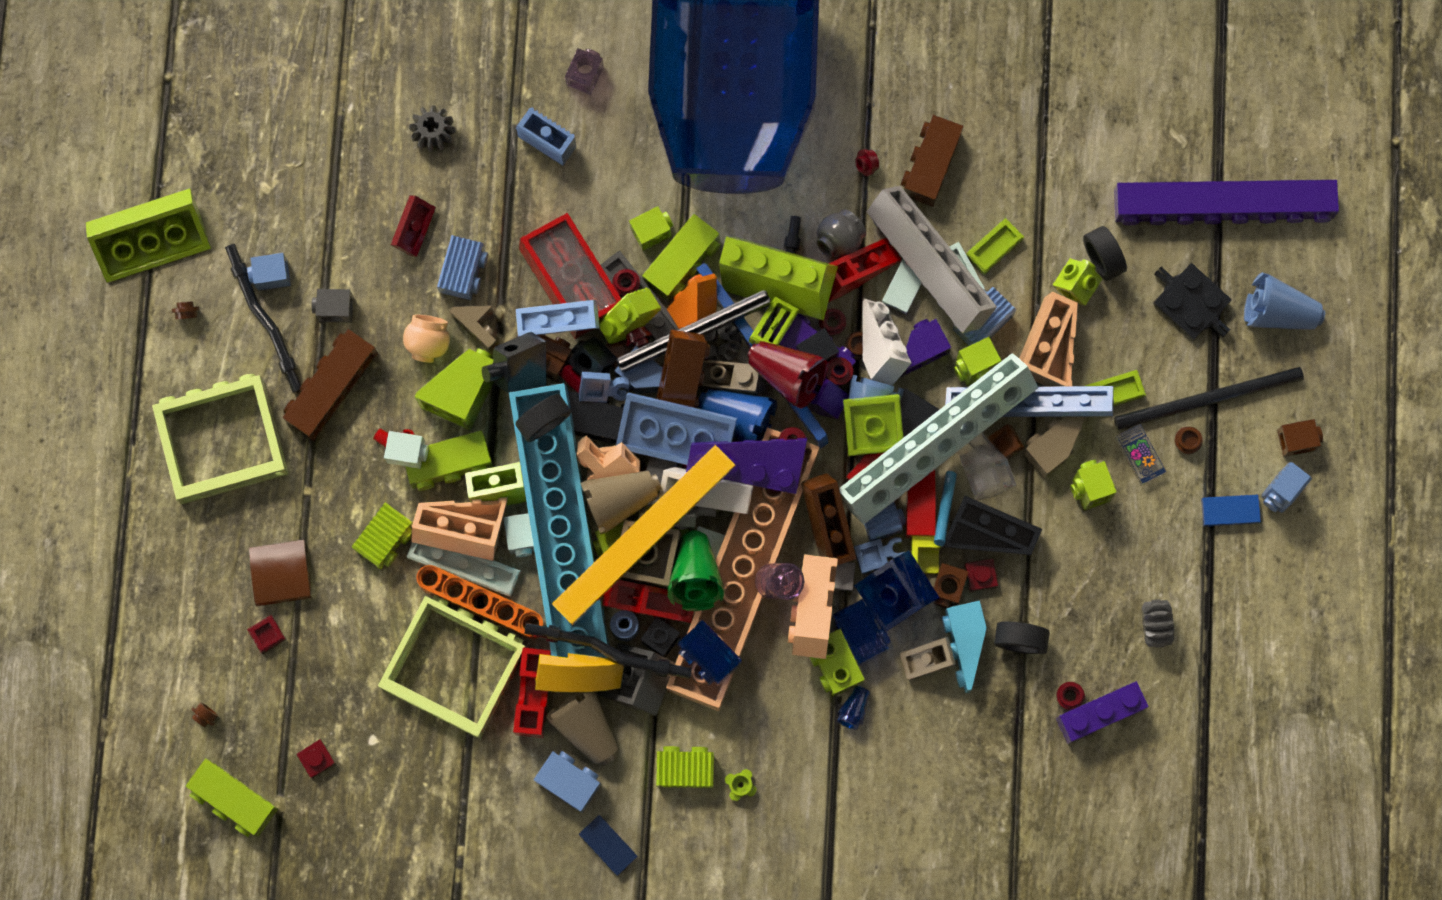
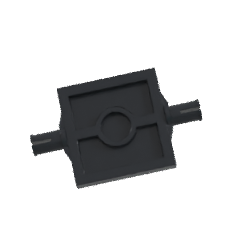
(1192, 301)

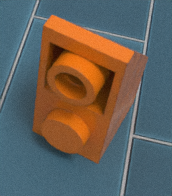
(695, 301)

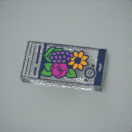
(1140, 455)

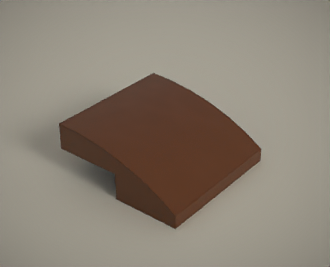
(280, 573)

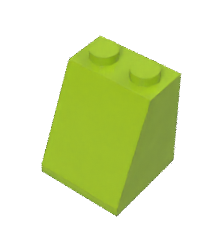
(458, 389)

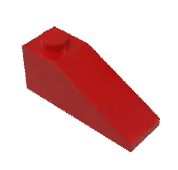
(862, 266)

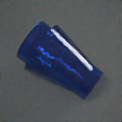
(854, 708)

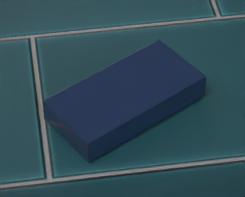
(608, 845)

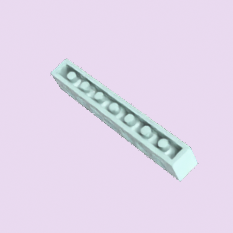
(938, 438)

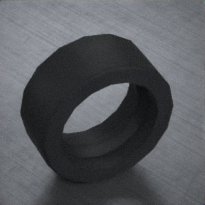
(1105, 253)
(543, 417)
(1022, 637)

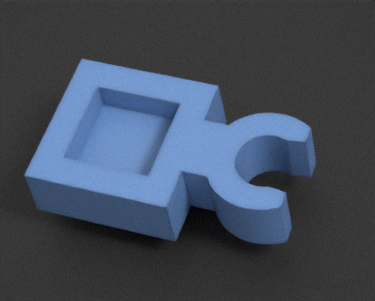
(598, 386)
(875, 555)

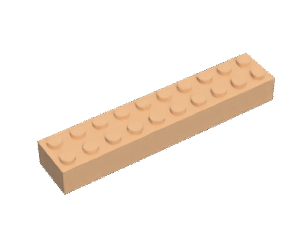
(747, 546)

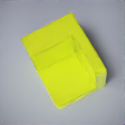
(926, 553)

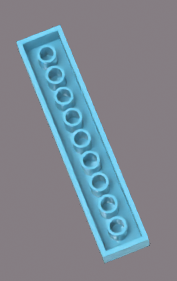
(558, 517)

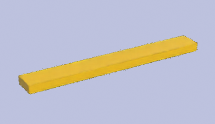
(643, 535)

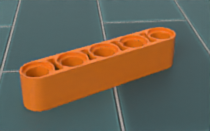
(470, 593)

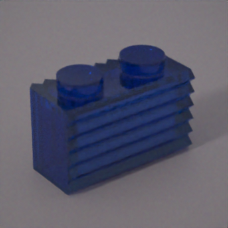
(861, 632)
(709, 654)

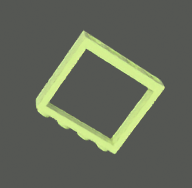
(229, 481)
(464, 619)

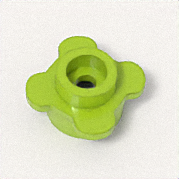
(737, 792)

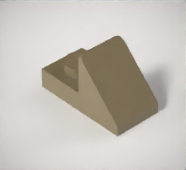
(472, 319)
(928, 659)

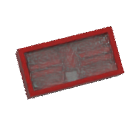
(567, 267)

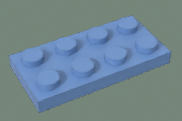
(668, 428)

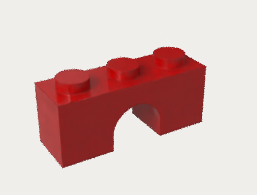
(532, 703)

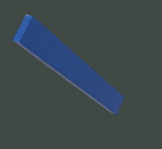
(746, 331)

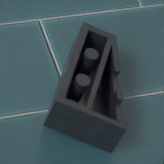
(991, 530)

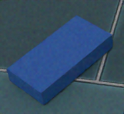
(1230, 510)

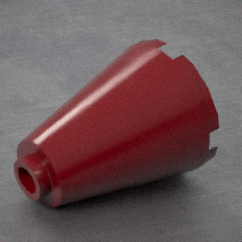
(789, 371)

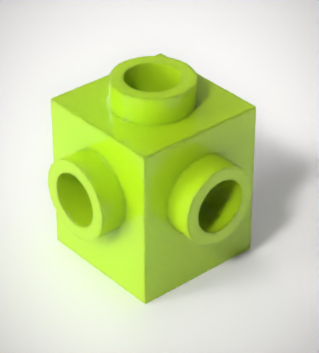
(1078, 281)

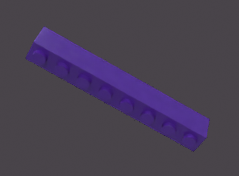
(1226, 201)

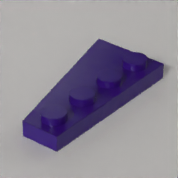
(763, 464)

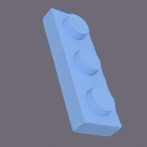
(558, 318)

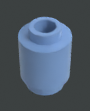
(624, 634)

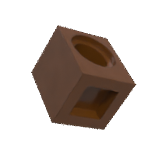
(1299, 437)
(954, 575)

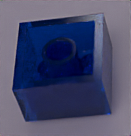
(896, 591)

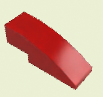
(921, 507)
(644, 600)

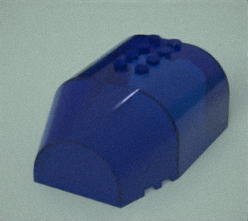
(732, 89)

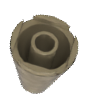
(619, 497)
(585, 726)

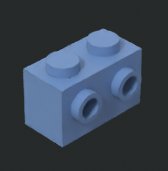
(567, 781)

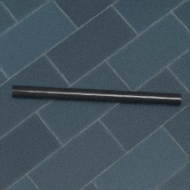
(1208, 398)

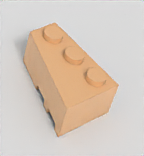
(1051, 342)
(461, 527)
(814, 608)

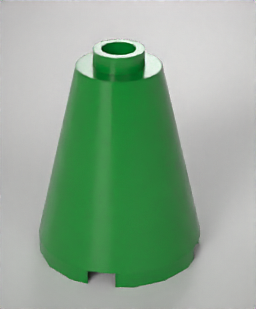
(695, 574)

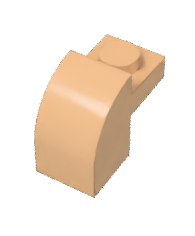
(600, 465)

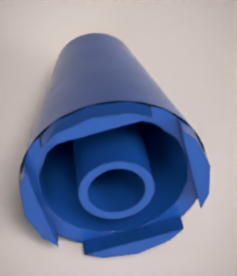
(750, 410)

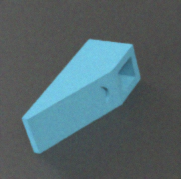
(967, 632)

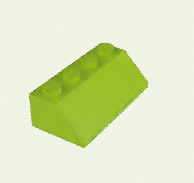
(147, 235)
(793, 278)

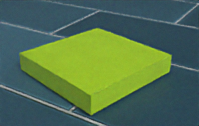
(872, 424)

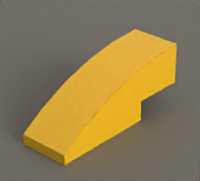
(577, 673)

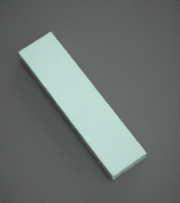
(476, 570)

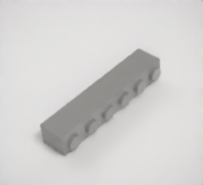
(931, 259)

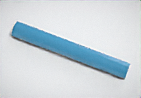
(945, 508)

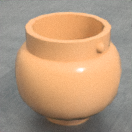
(426, 338)

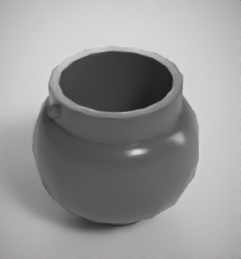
(840, 234)

